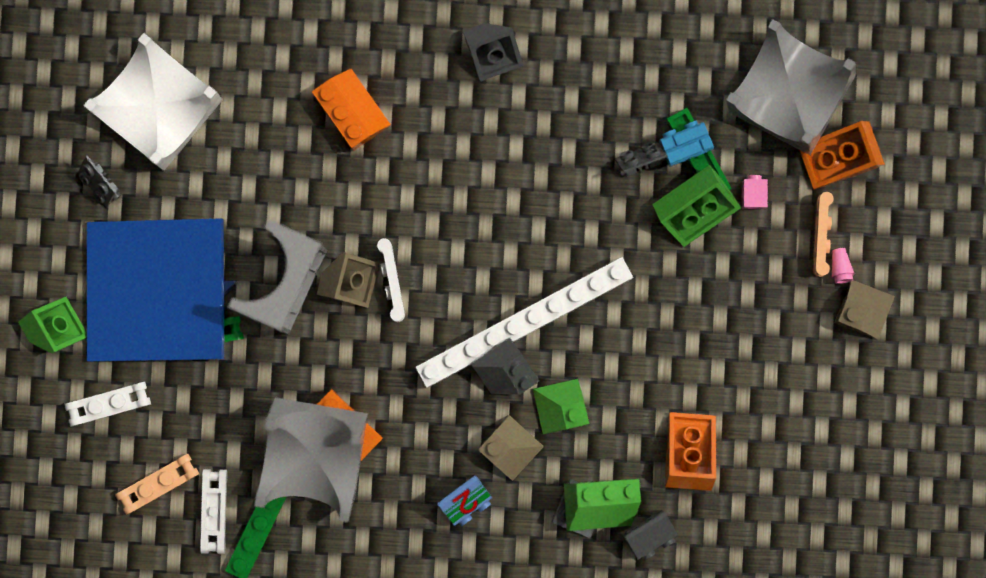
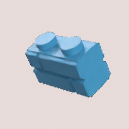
(686, 143)

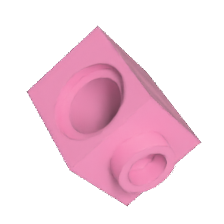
(754, 192)

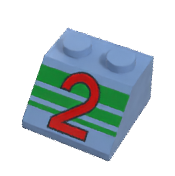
(465, 500)

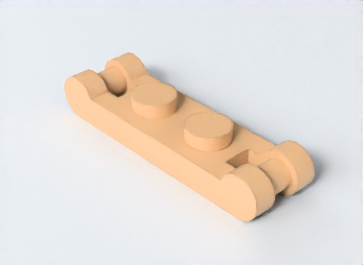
(821, 243)
(157, 484)

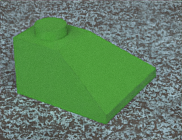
(53, 326)
(560, 406)

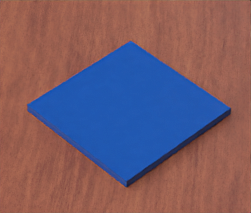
(155, 290)

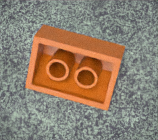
(351, 108)

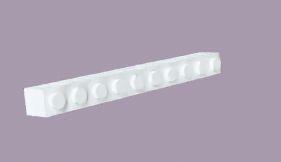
(525, 321)

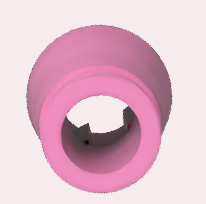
(841, 267)

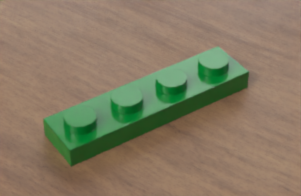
(699, 162)
(254, 538)

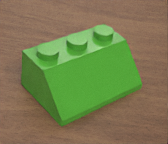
(696, 206)
(601, 504)

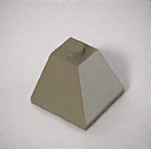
(349, 280)
(864, 309)
(510, 448)

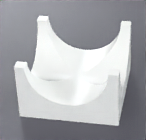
(155, 103)

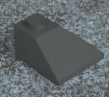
(492, 49)

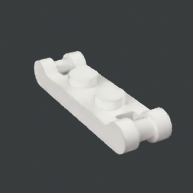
(393, 290)
(107, 404)
(213, 511)

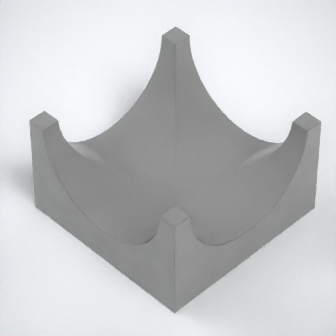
(791, 90)
(284, 304)
(312, 454)

